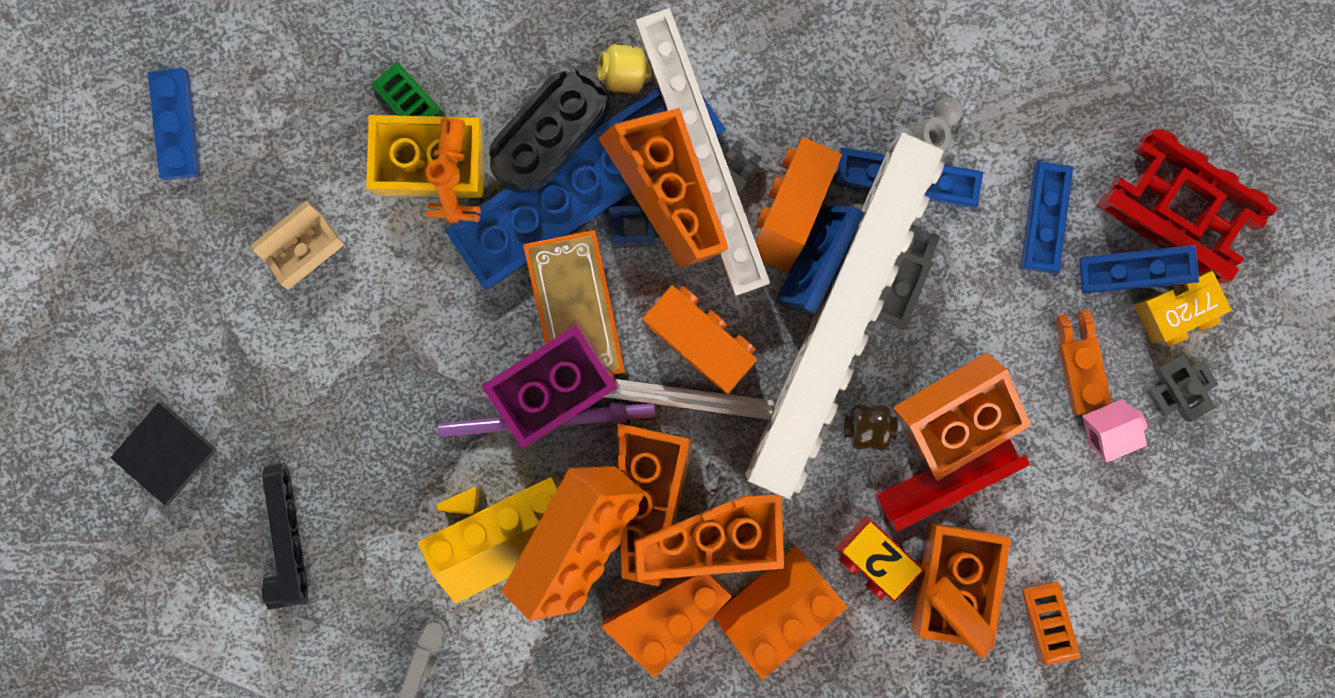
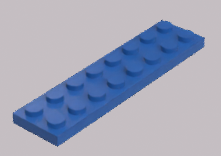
(563, 206)

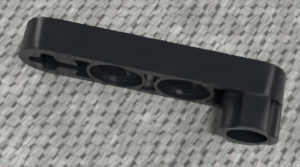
(290, 583)

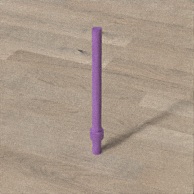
(616, 413)

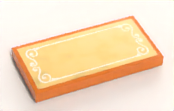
(573, 290)

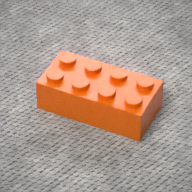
(572, 542)

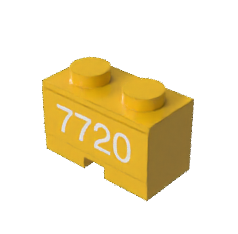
(1193, 305)

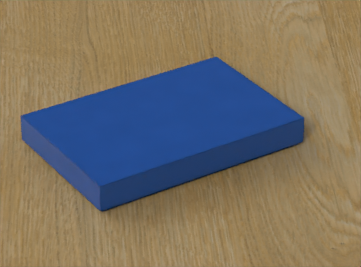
(819, 258)

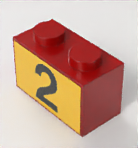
(879, 559)

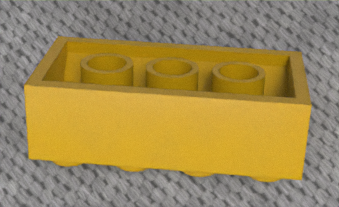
(487, 543)

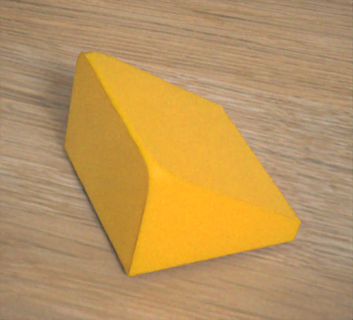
(463, 503)

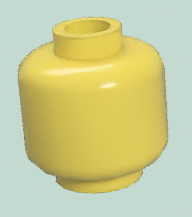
(624, 69)

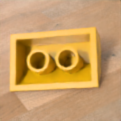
(406, 145)

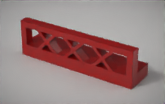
(923, 495)

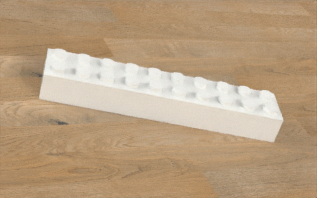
(843, 316)

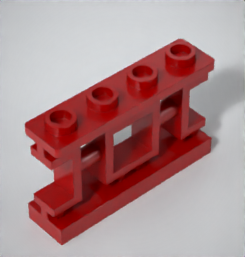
(1169, 229)

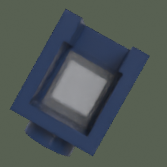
(631, 228)

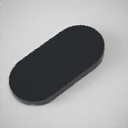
(548, 130)

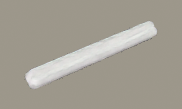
(693, 399)

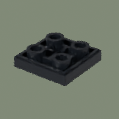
(163, 453)

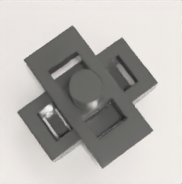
(1185, 391)

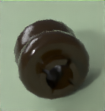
(870, 427)

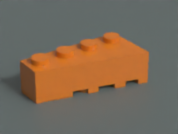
(668, 183)
(658, 467)

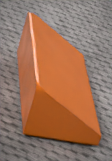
(961, 616)

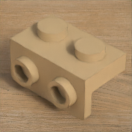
(297, 244)

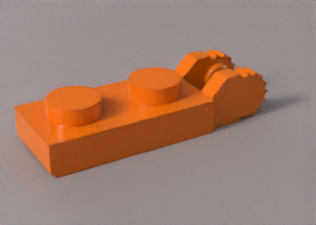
(1082, 365)

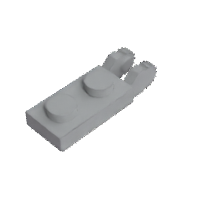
(423, 662)

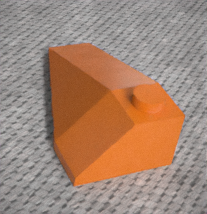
(725, 539)

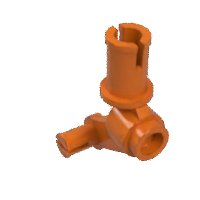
(445, 174)

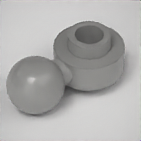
(936, 129)

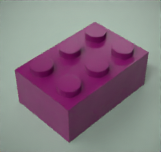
(550, 386)

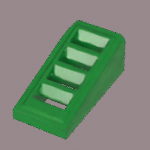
(433, 110)

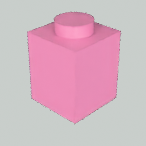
(1115, 430)

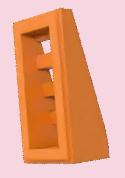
(1066, 635)

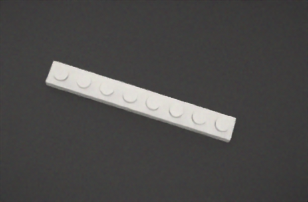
(681, 91)

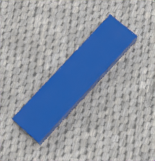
(954, 186)

